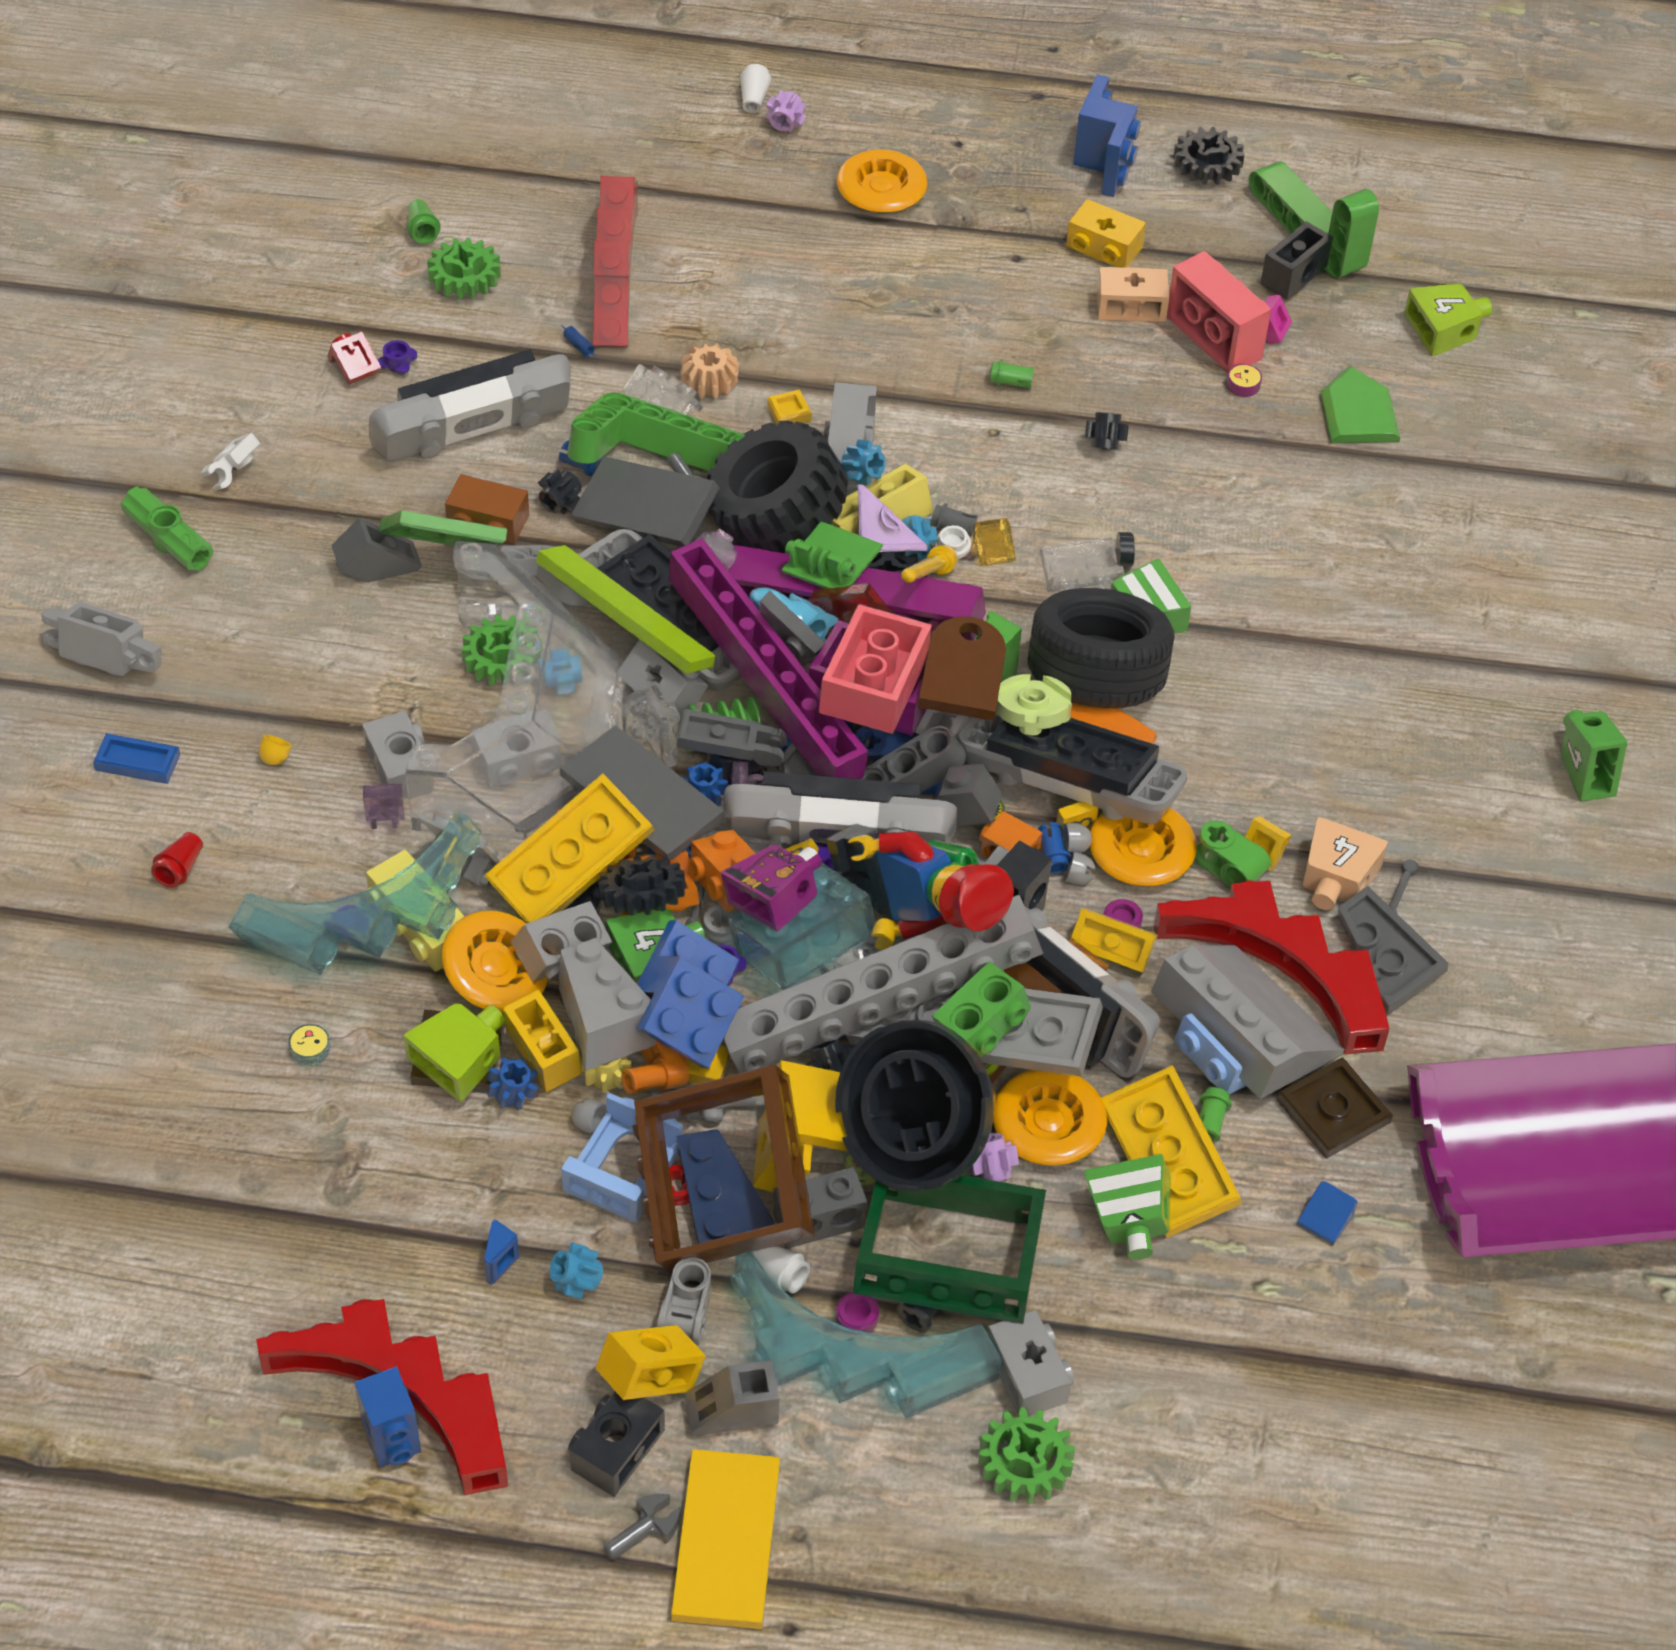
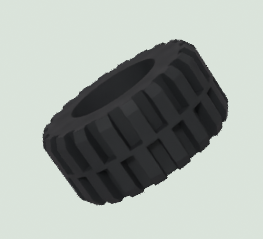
(774, 457)

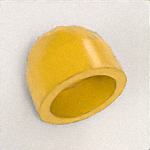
(273, 750)

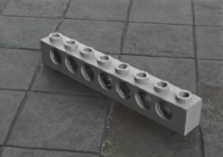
(875, 988)

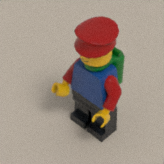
(920, 882)

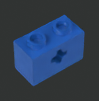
(388, 1417)

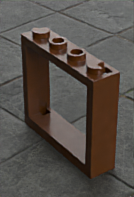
(787, 1156)

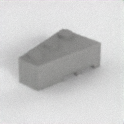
(851, 419)
(601, 1004)

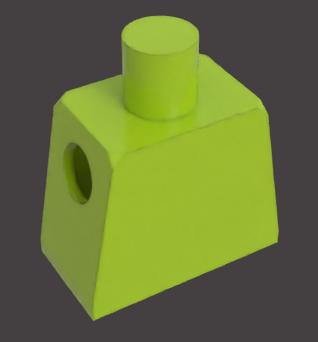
(456, 1047)

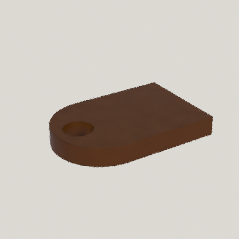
(963, 673)

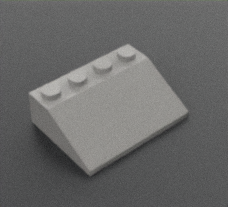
(1245, 1014)

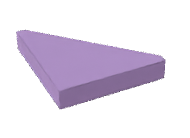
(883, 526)

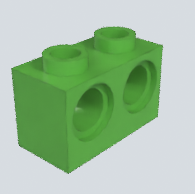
(977, 1007)

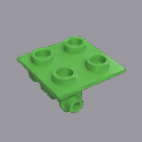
(830, 556)

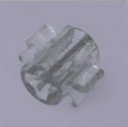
(721, 545)

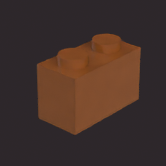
(489, 504)

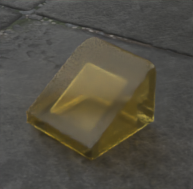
(993, 542)

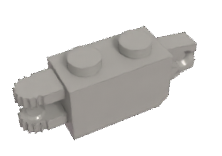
(100, 639)

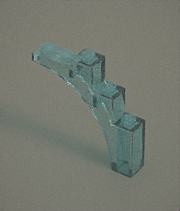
(367, 920)
(851, 1362)

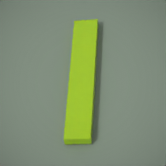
(625, 609)

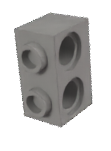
(555, 934)

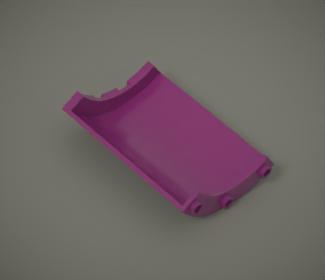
(1550, 1148)

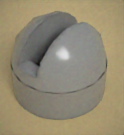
(1076, 837)
(1077, 867)
(588, 1115)

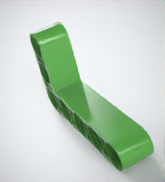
(1293, 203)
(646, 426)

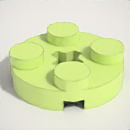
(1034, 703)

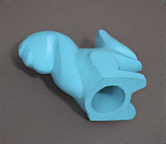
(811, 615)

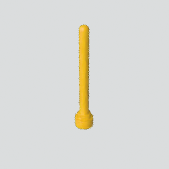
(940, 560)

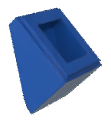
(1328, 1212)
(500, 1251)

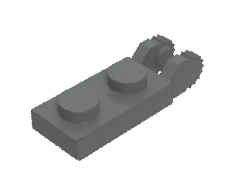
(731, 737)

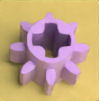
(785, 111)
(996, 1159)

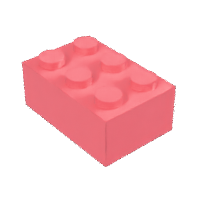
(1218, 311)
(875, 669)

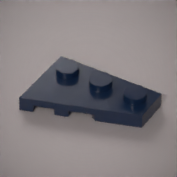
(718, 1188)

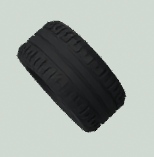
(1102, 646)

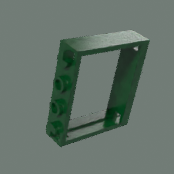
(945, 1285)

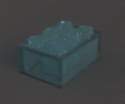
(818, 934)

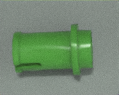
(1011, 374)
(1214, 1104)

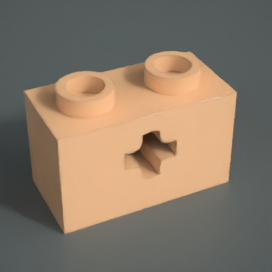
(1133, 294)

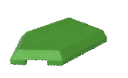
(1358, 409)

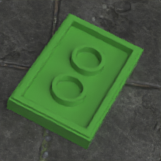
(439, 529)

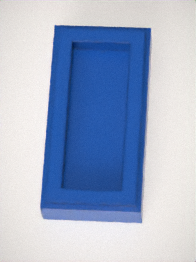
(136, 758)

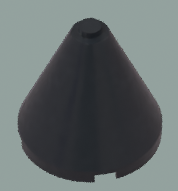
(915, 1105)

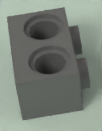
(835, 1205)

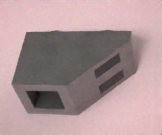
(734, 1399)

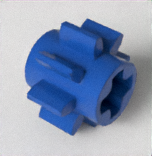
(707, 781)
(512, 1083)

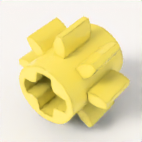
(606, 1075)

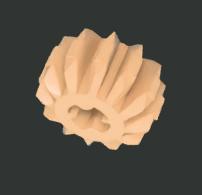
(710, 370)

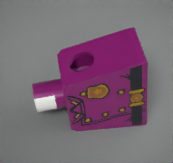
(772, 884)

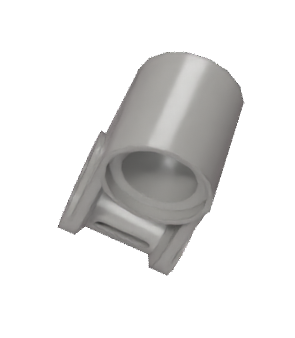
(687, 1305)

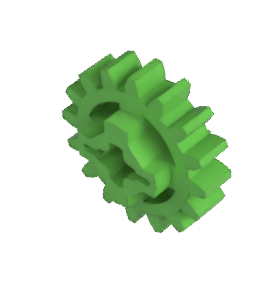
(464, 268)
(495, 642)
(1019, 1470)

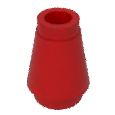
(177, 860)

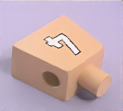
(1341, 862)

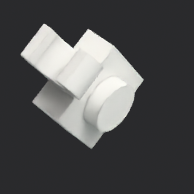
(235, 455)

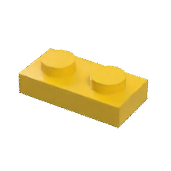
(1114, 939)

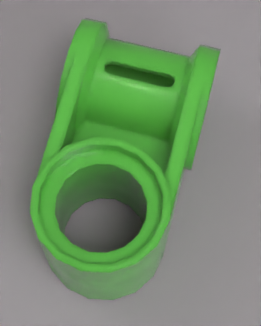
(1233, 858)

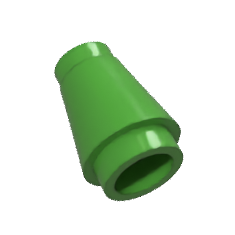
(422, 222)

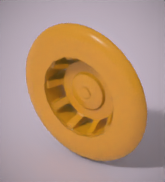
(881, 180)
(1141, 852)
(485, 972)
(1048, 1129)

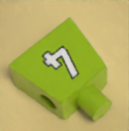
(1445, 316)

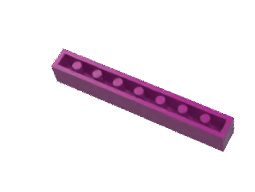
(922, 600)
(765, 662)

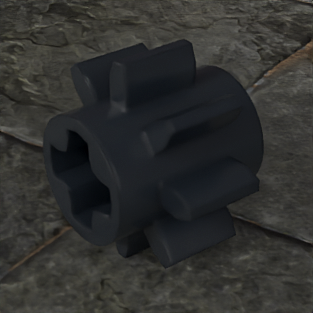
(1106, 430)
(559, 491)
(830, 1055)

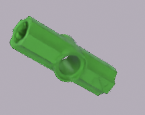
(167, 528)

